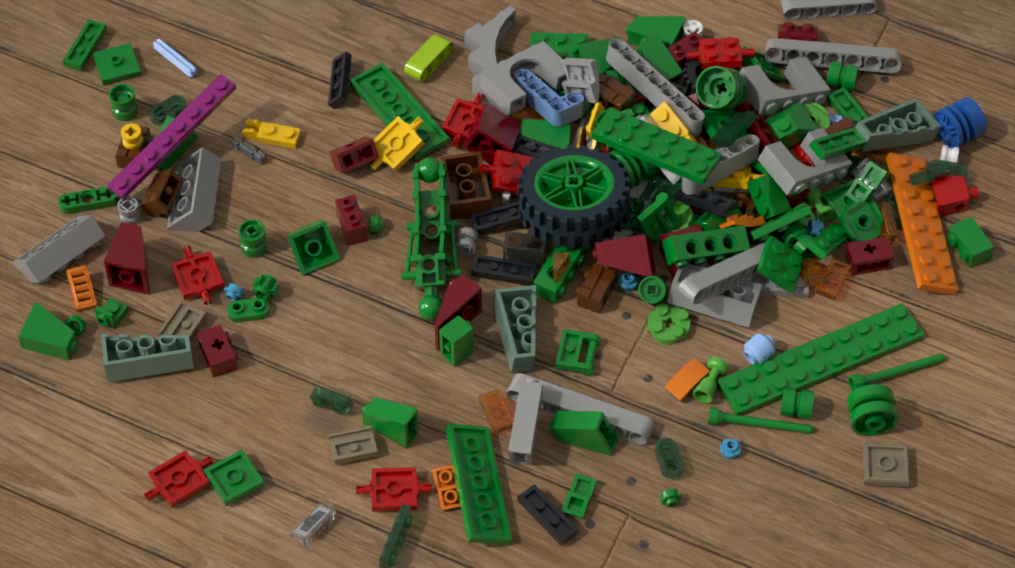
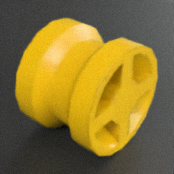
(133, 141)

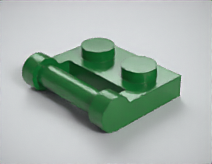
(653, 221)
(570, 351)

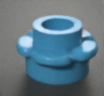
(815, 226)
(627, 285)
(234, 292)
(730, 453)

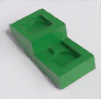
(868, 183)
(579, 496)

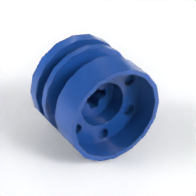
(960, 122)

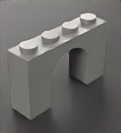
(538, 59)
(770, 98)
(795, 176)

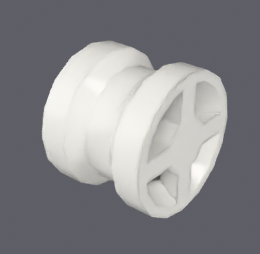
(691, 26)
(949, 154)

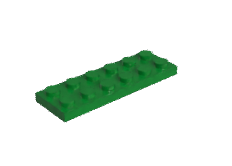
(391, 99)
(656, 146)
(478, 484)

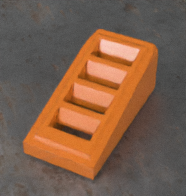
(78, 276)

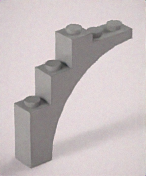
(484, 44)

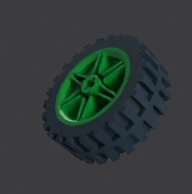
(574, 196)

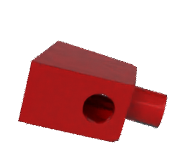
(952, 194)

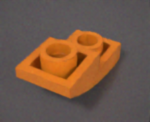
(749, 221)
(686, 379)
(446, 487)

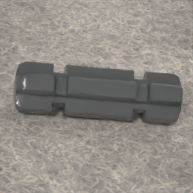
(249, 150)

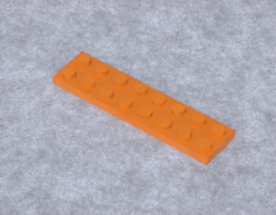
(921, 226)

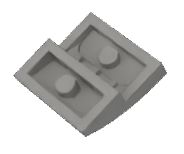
(582, 78)

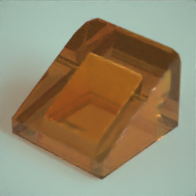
(560, 265)

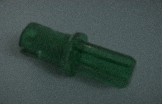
(929, 174)

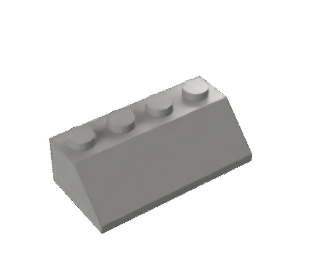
(197, 195)
(59, 249)
(732, 305)

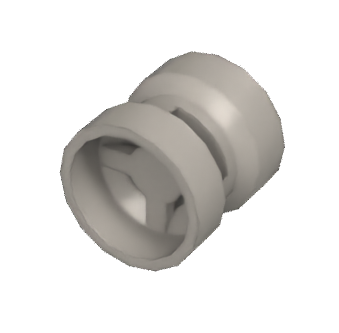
(128, 210)
(466, 241)

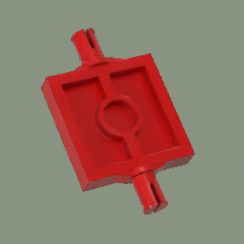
(720, 52)
(462, 118)
(506, 170)
(197, 275)
(178, 478)
(393, 487)

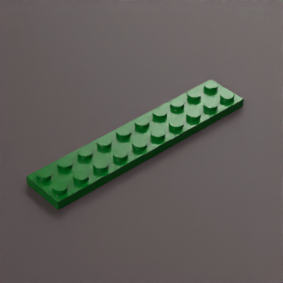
(820, 359)

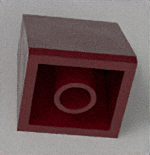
(491, 132)
(627, 254)
(127, 260)

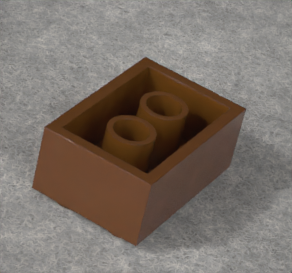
(466, 185)

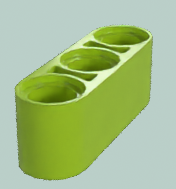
(428, 57)

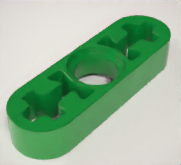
(104, 202)

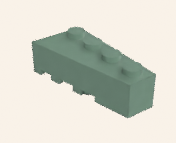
(898, 126)
(516, 323)
(145, 355)

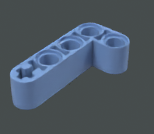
(546, 102)

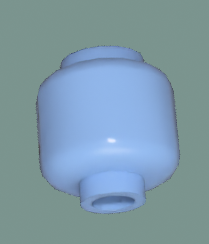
(759, 349)

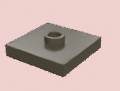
(886, 464)

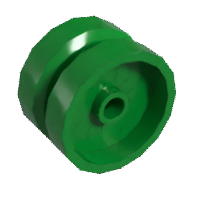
(872, 410)

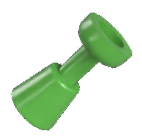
(824, 213)
(706, 388)

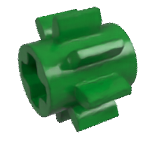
(265, 286)

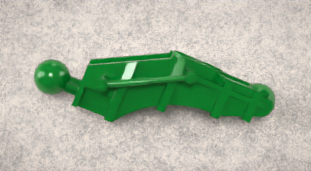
(430, 171)

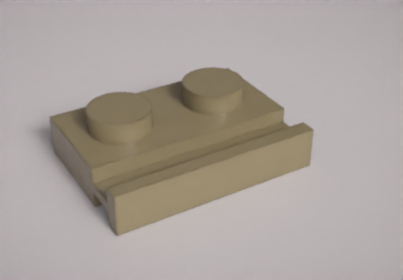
(183, 321)
(353, 445)

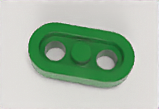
(248, 310)

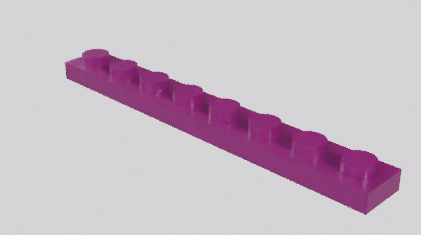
(172, 136)

